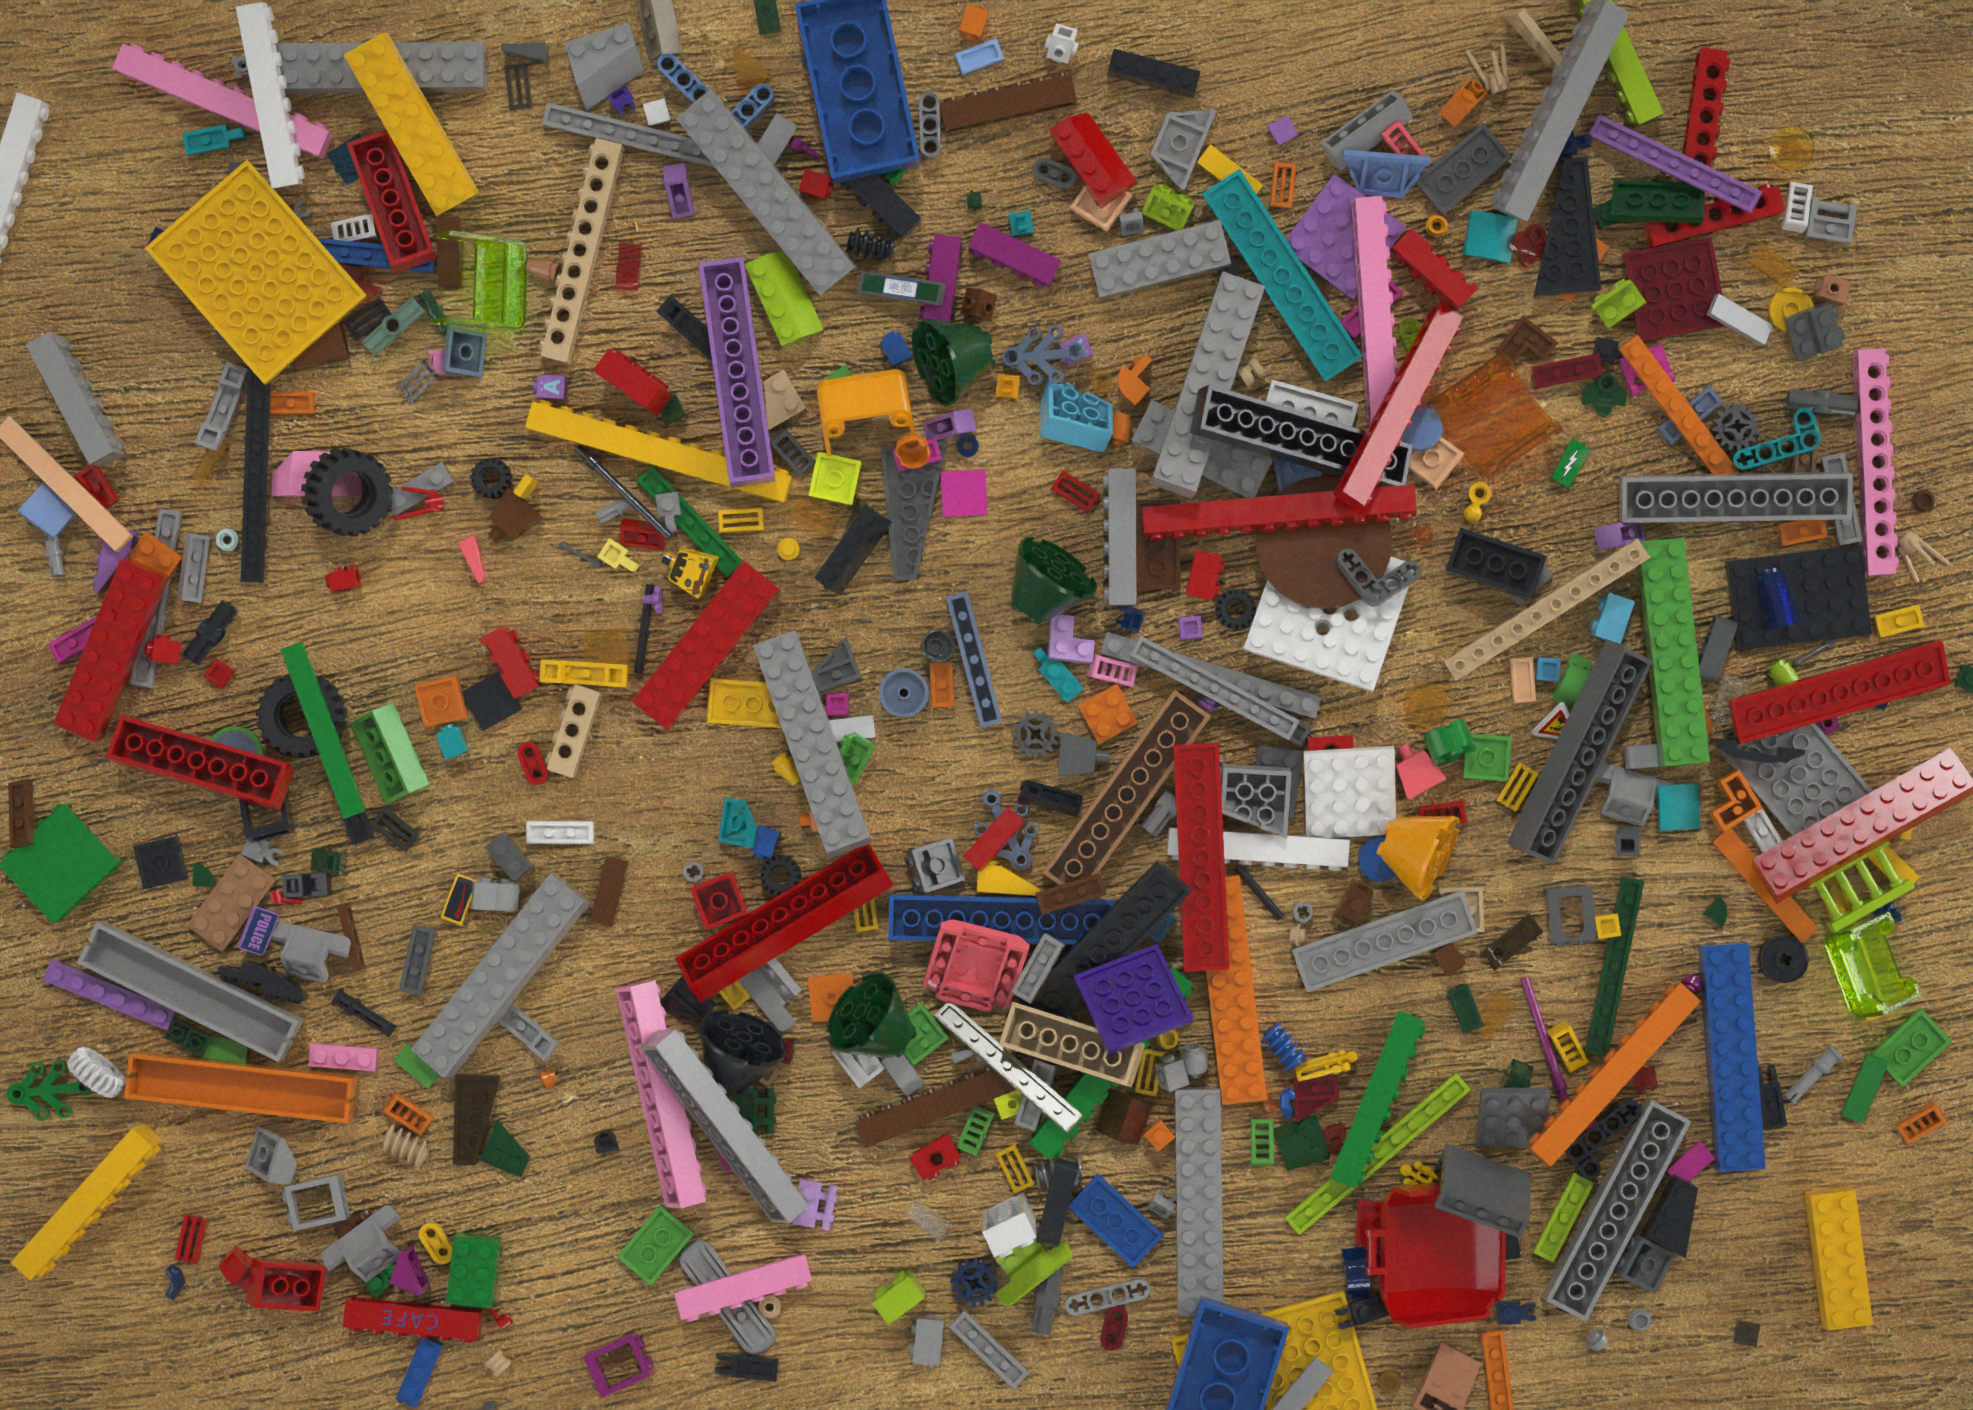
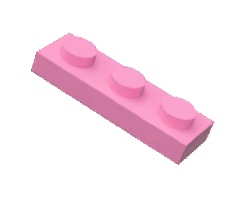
(343, 1057)

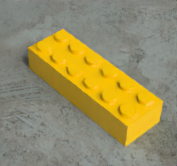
(1838, 1258)

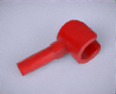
(277, 898)
(502, 1321)

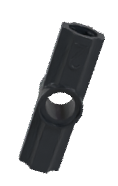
(210, 632)

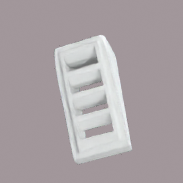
(1795, 221)
(372, 234)

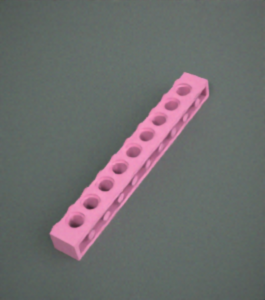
(1866, 471)

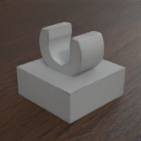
(1131, 223)
(1161, 1205)

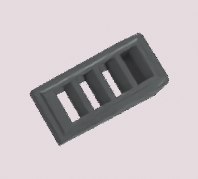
(530, 51)
(791, 440)

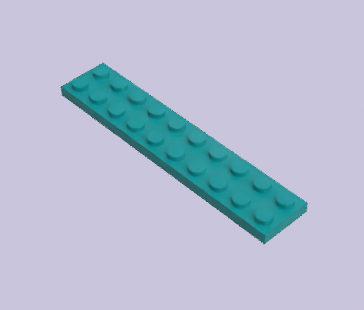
(1282, 275)

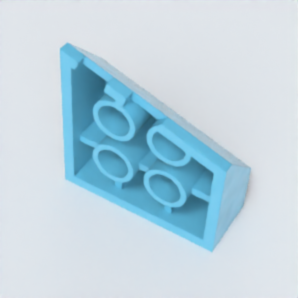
(1075, 417)

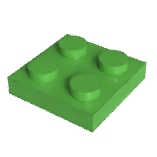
(1490, 759)

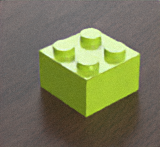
(898, 1296)

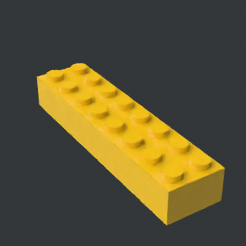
(411, 123)
(87, 1201)

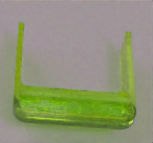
(498, 282)

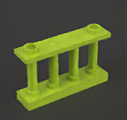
(1878, 896)

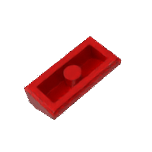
(640, 535)

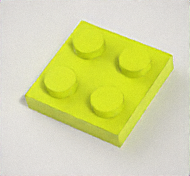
(835, 478)

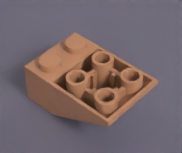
(1446, 1381)

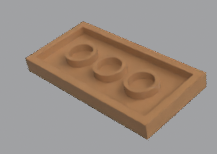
(231, 902)

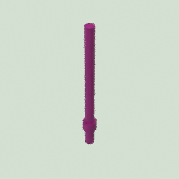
(1559, 1083)

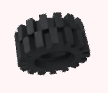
(477, 478)
(1222, 604)
(777, 861)

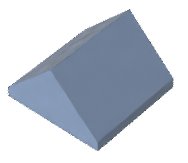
(464, 352)

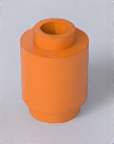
(1121, 429)

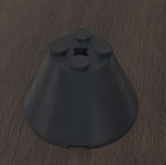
(739, 1049)

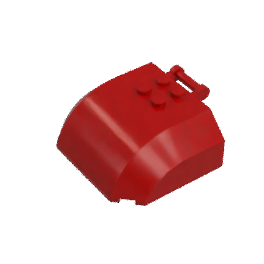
(1433, 1261)

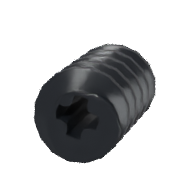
(872, 245)

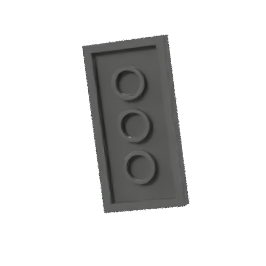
(1462, 169)

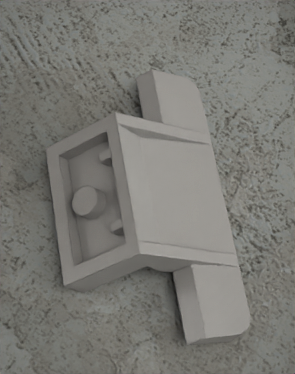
(1629, 794)
(308, 949)
(771, 989)
(365, 1246)

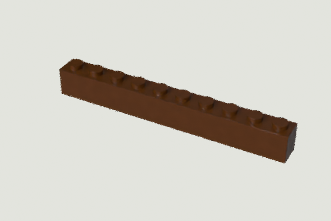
(937, 1103)

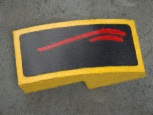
(458, 900)

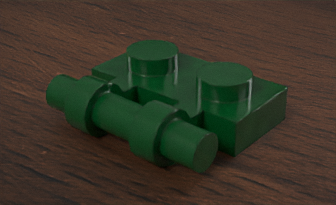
(748, 1105)

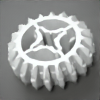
(96, 1072)

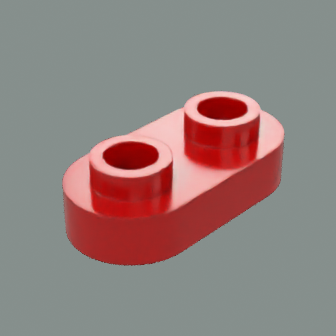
(530, 764)

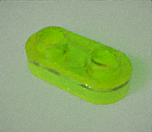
(1408, 339)

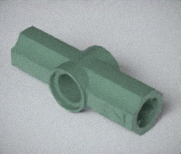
(405, 315)

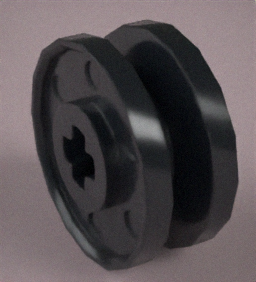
(1771, 952)

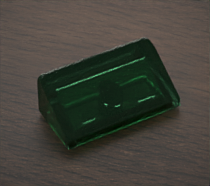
(767, 16)

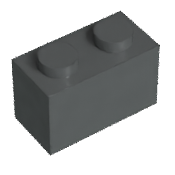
(509, 856)

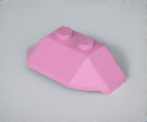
(290, 476)

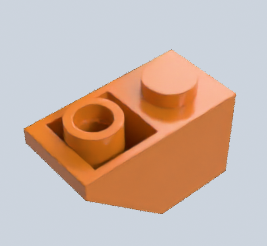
(1463, 102)

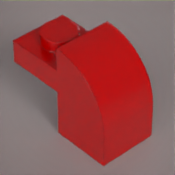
(236, 1267)

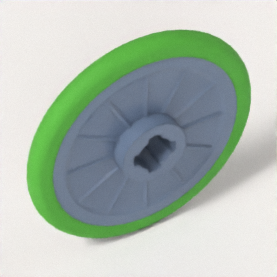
(239, 738)

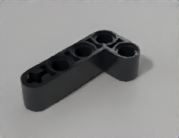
(1604, 1134)
(1057, 1202)

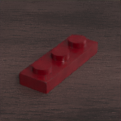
(1567, 370)

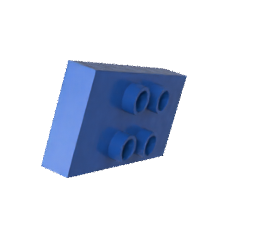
(857, 87)
(1227, 1359)

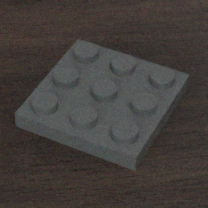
(1510, 1116)

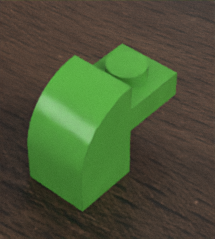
(1572, 680)

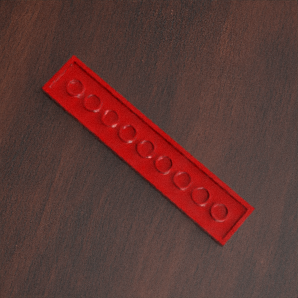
(1839, 692)
(1201, 856)

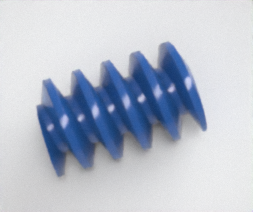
(1283, 1047)

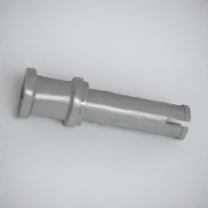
(1820, 1066)

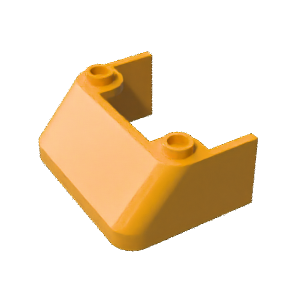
(862, 398)

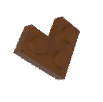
(1527, 336)

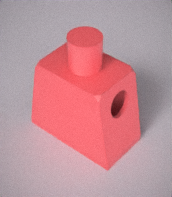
(1416, 771)

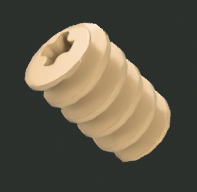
(405, 1146)

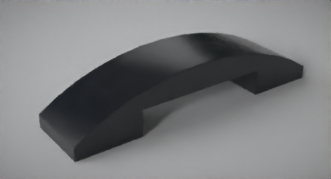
(686, 324)
(1730, 748)

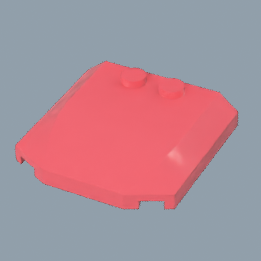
(975, 965)

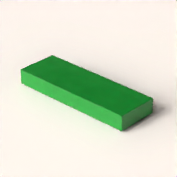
(1864, 1088)

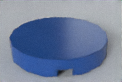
(1372, 864)

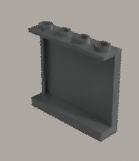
(1484, 1191)

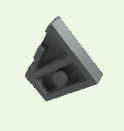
(837, 668)

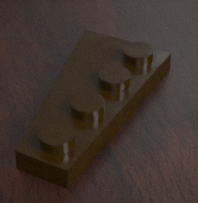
(472, 1112)

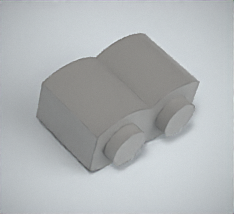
(495, 895)

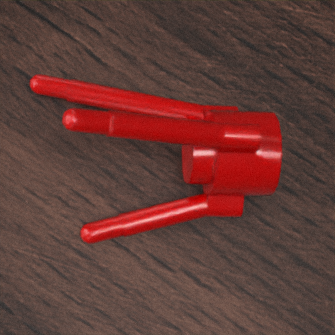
(433, 503)

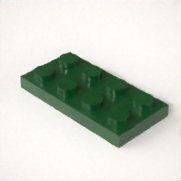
(1657, 202)

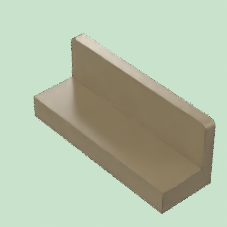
(659, 28)

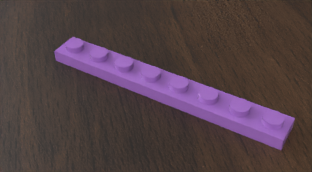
(1675, 164)

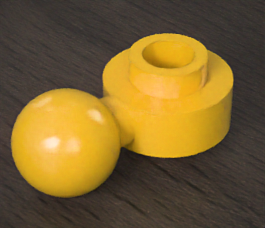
(1473, 512)

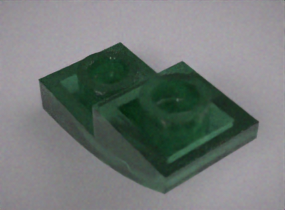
(188, 1037)

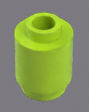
(1782, 672)

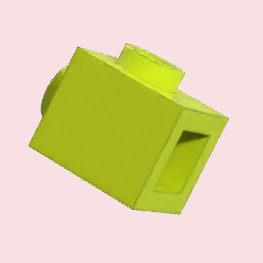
(1008, 1104)

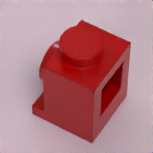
(343, 579)

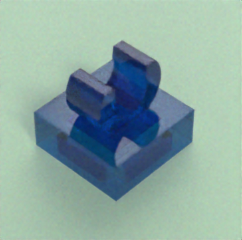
(1132, 619)

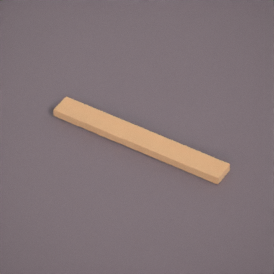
(64, 484)

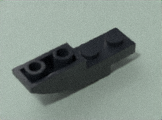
(272, 981)

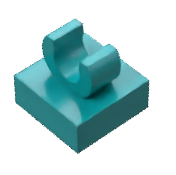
(1021, 223)

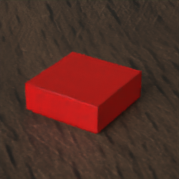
(219, 673)

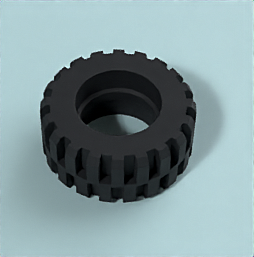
(373, 500)
(272, 721)

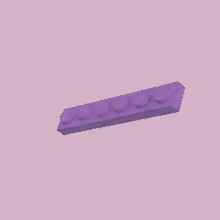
(108, 994)

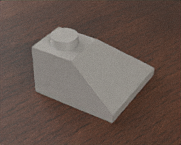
(270, 1157)

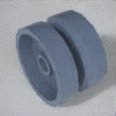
(917, 692)

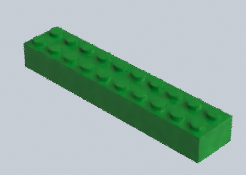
(1084, 1095)

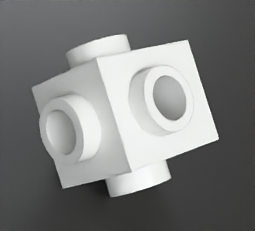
(1062, 43)

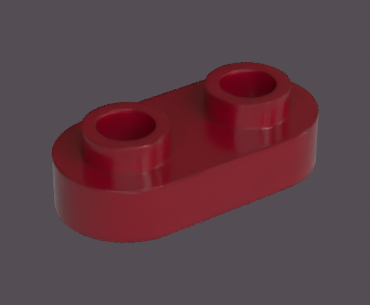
(1114, 1327)

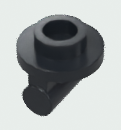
(606, 1142)

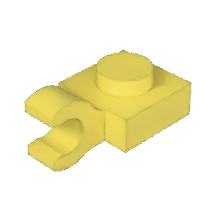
(615, 555)

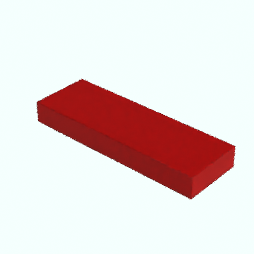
(994, 839)

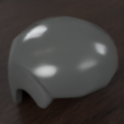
(937, 646)

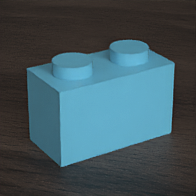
(1612, 618)

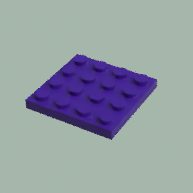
(1133, 999)

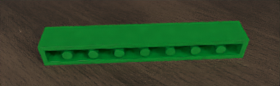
(1377, 1098)

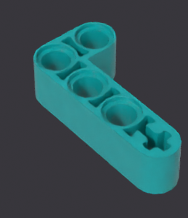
(1775, 445)

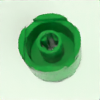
(1449, 742)

